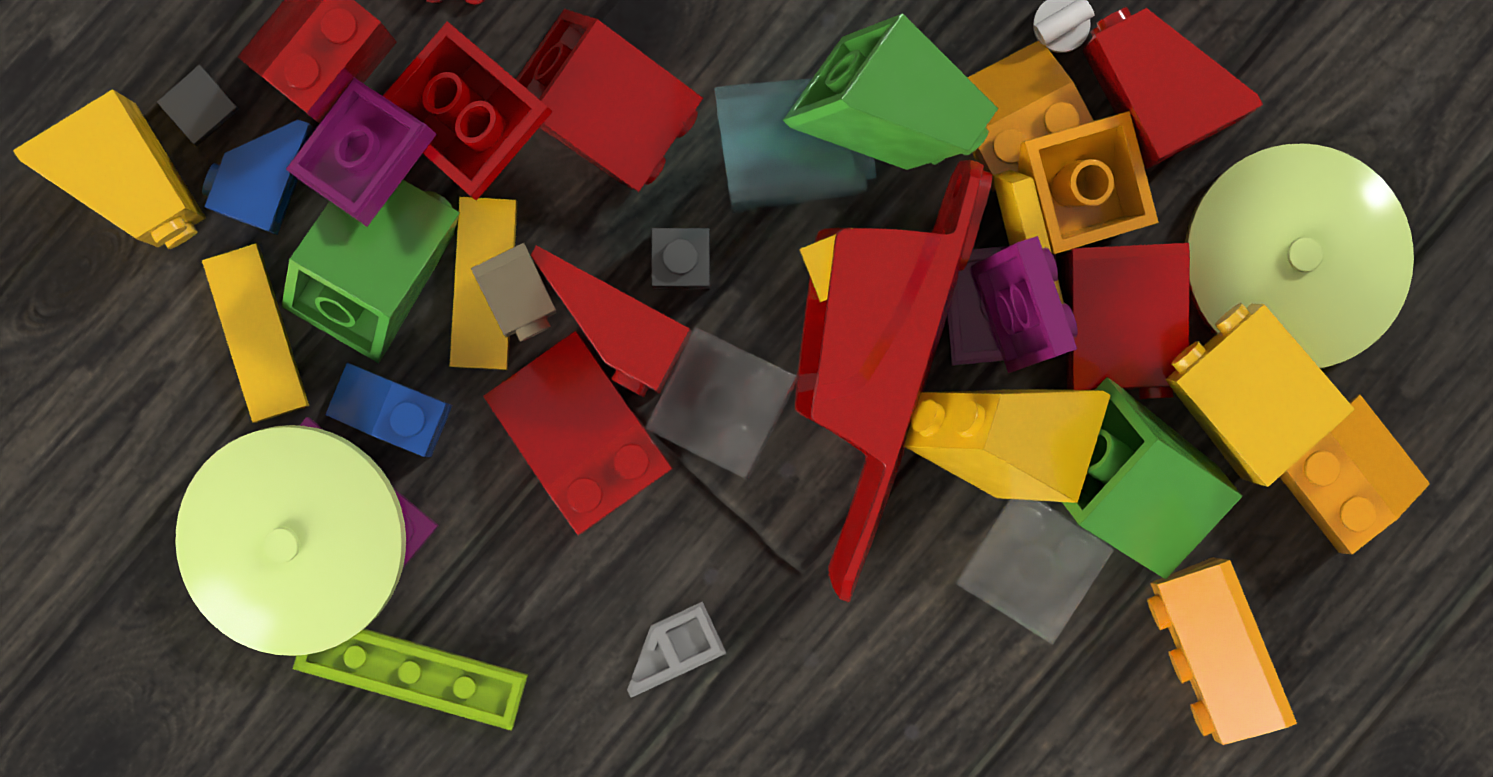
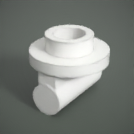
(1063, 24)

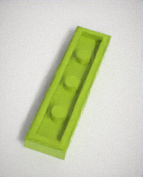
(421, 676)

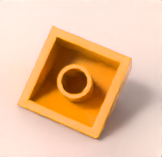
(1031, 100)
(1089, 182)
(1355, 480)

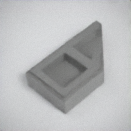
(675, 648)

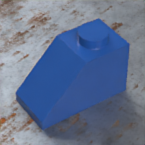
(254, 178)
(389, 410)

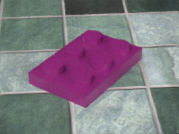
(1025, 304)

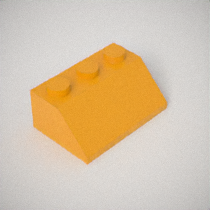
(1220, 652)

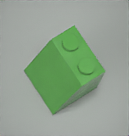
(893, 99)
(365, 278)
(1149, 487)

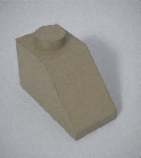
(515, 293)

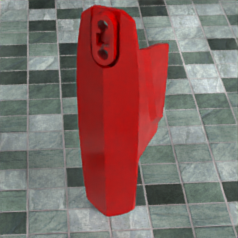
(875, 345)

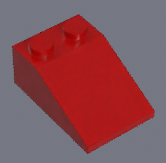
(471, 106)
(623, 330)
(577, 433)

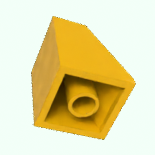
(117, 169)
(1257, 394)
(1011, 439)

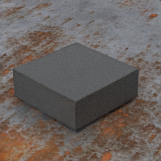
(198, 105)

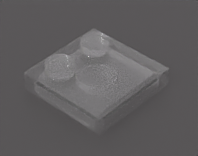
(722, 403)
(1035, 566)

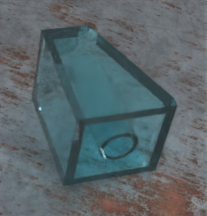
(777, 164)

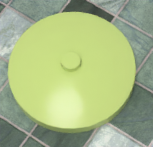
(1308, 240)
(290, 540)

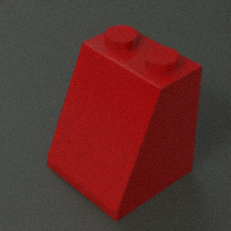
(317, 50)
(1165, 83)
(608, 99)
(1127, 315)

